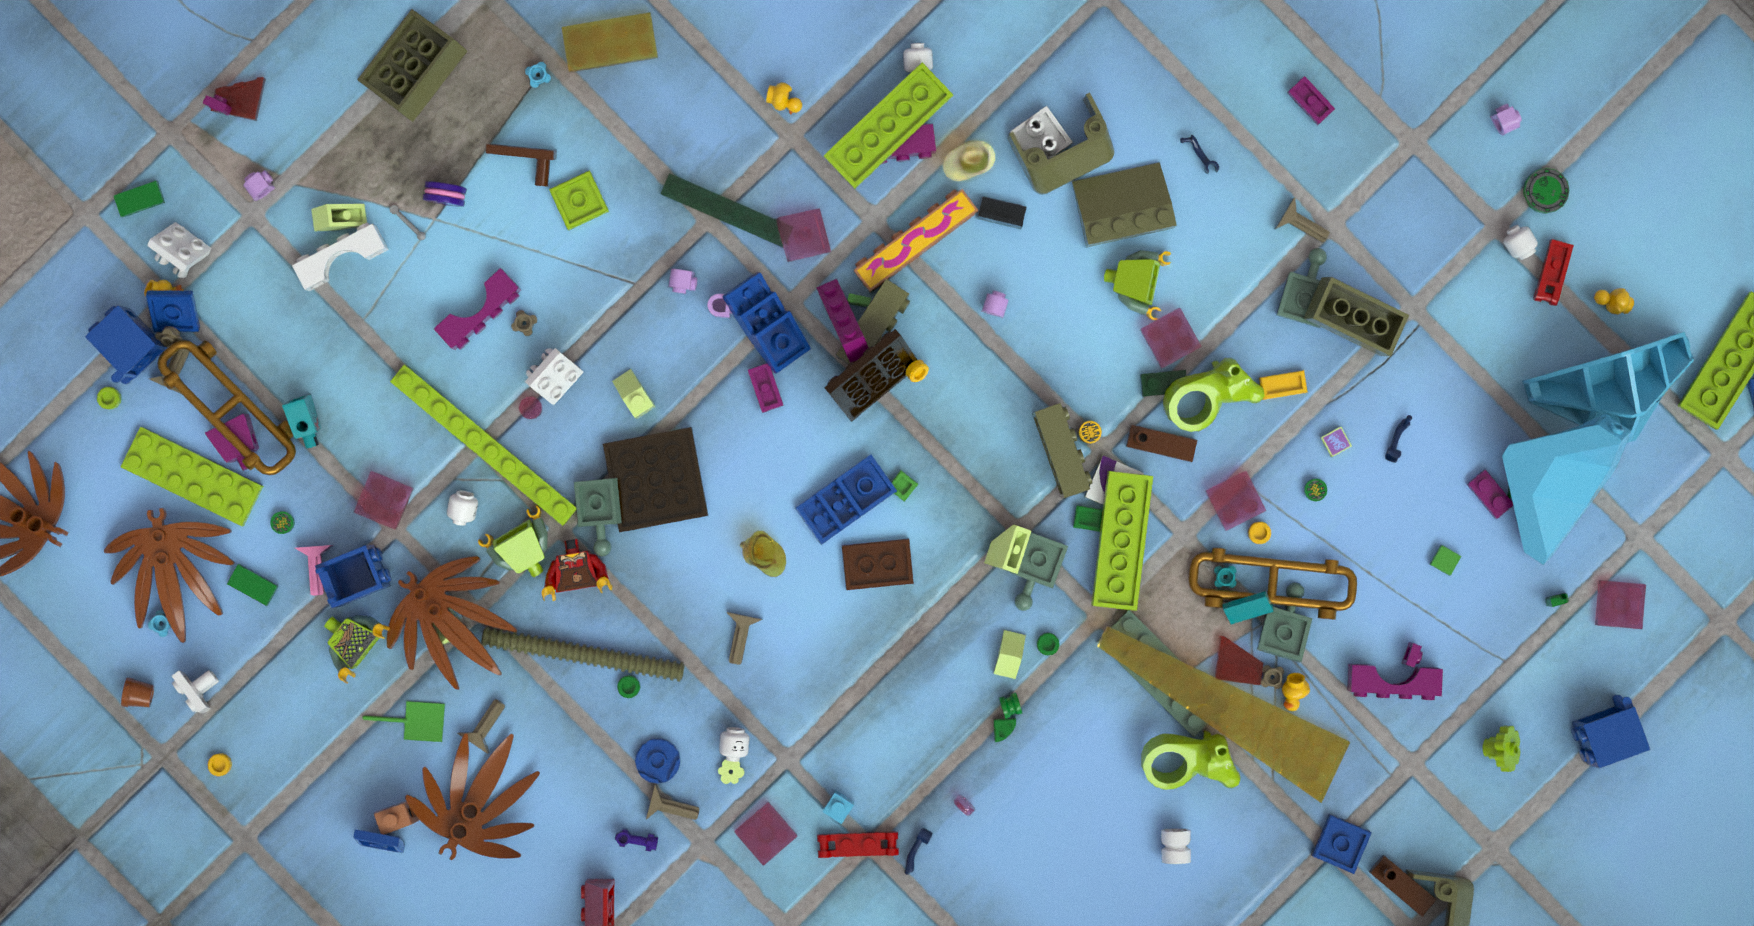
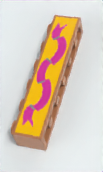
(916, 240)

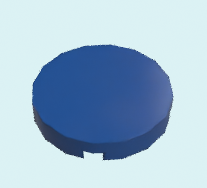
(657, 760)

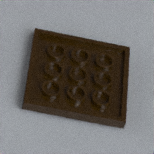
(871, 375)
(656, 479)

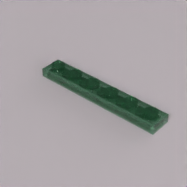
(722, 209)

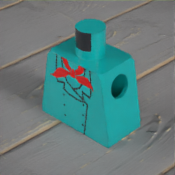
(304, 410)

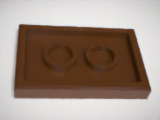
(877, 564)

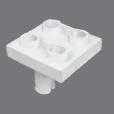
(1043, 132)
(179, 248)
(553, 375)
(195, 689)

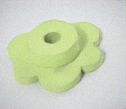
(727, 777)

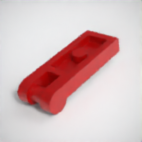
(1553, 271)

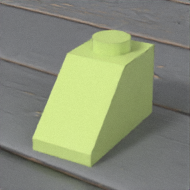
(338, 216)
(633, 394)
(1008, 549)

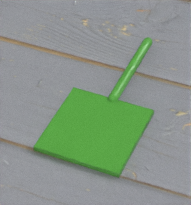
(422, 721)

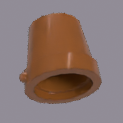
(137, 693)

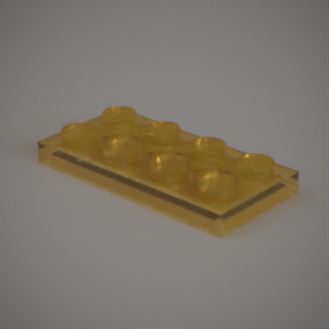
(609, 42)

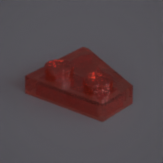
(243, 98)
(1237, 664)

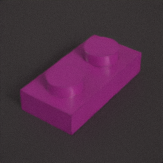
(1311, 100)
(765, 388)
(1490, 494)

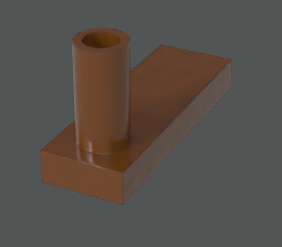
(542, 155)
(1161, 443)
(1402, 885)

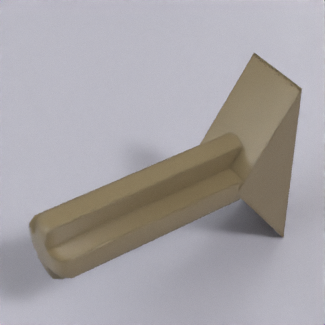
(1302, 223)
(176, 365)
(740, 636)
(478, 736)
(671, 806)

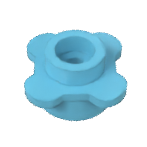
(533, 70)
(155, 625)

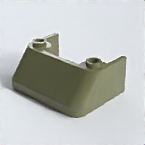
(1071, 164)
(1452, 889)

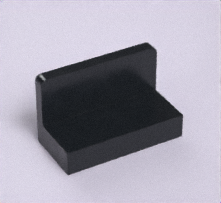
(1002, 213)

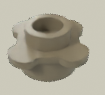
(518, 326)
(168, 336)
(1267, 681)

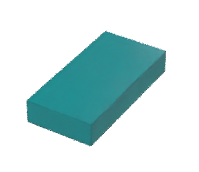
(1248, 607)

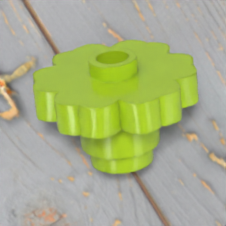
(1504, 748)

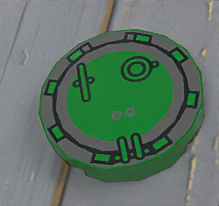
(1546, 190)

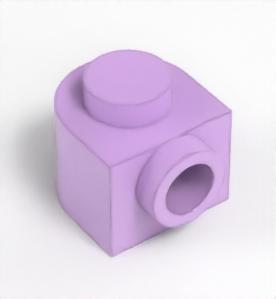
(1506, 119)
(258, 184)
(682, 280)
(995, 304)
(718, 306)

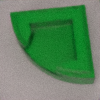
(1557, 600)
(1003, 728)

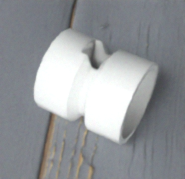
(1175, 843)

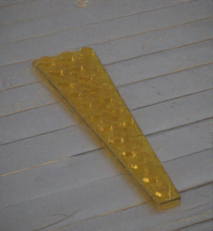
(1275, 737)

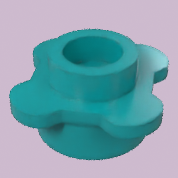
(1220, 572)

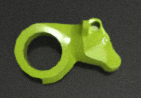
(1221, 385)
(1203, 757)

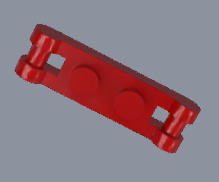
(858, 844)

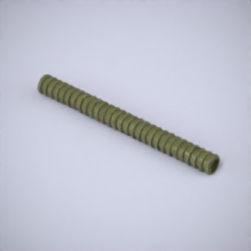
(582, 654)

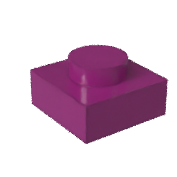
(218, 104)
(1412, 655)

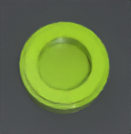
(109, 398)

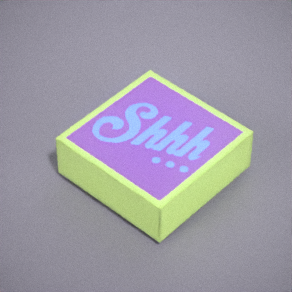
(1336, 441)

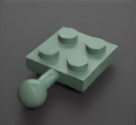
(1301, 289)
(598, 506)
(1039, 565)
(1285, 631)

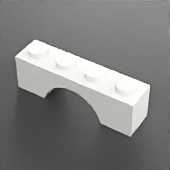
(314, 269)

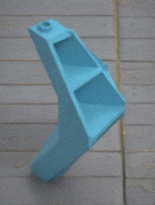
(1619, 384)
(1559, 478)

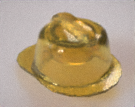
(969, 160)
(764, 554)

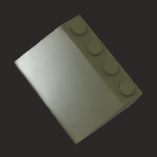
(412, 65)
(1124, 204)

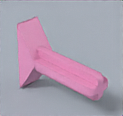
(314, 558)

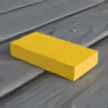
(1283, 384)

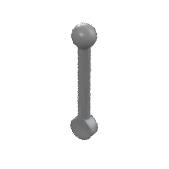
(395, 210)

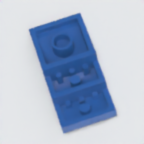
(766, 322)
(846, 499)

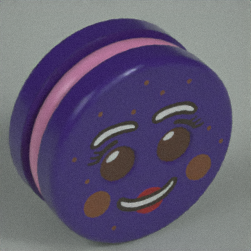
(444, 194)

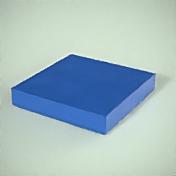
(173, 310)
(379, 841)
(1341, 844)

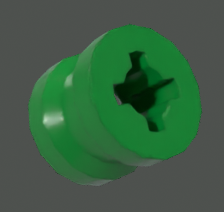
(1010, 705)

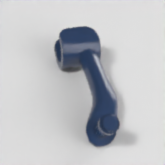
(1196, 147)
(1392, 453)
(923, 836)

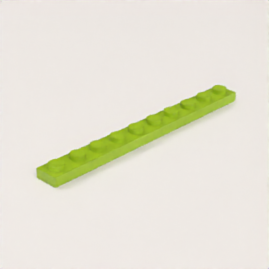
(483, 445)

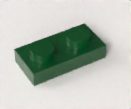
(1157, 383)

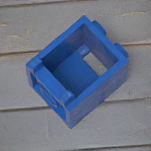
(125, 343)
(349, 576)
(1610, 734)

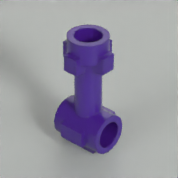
(624, 837)

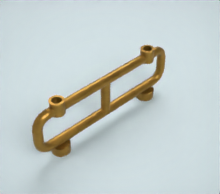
(204, 353)
(1326, 609)

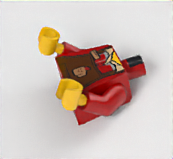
(575, 571)

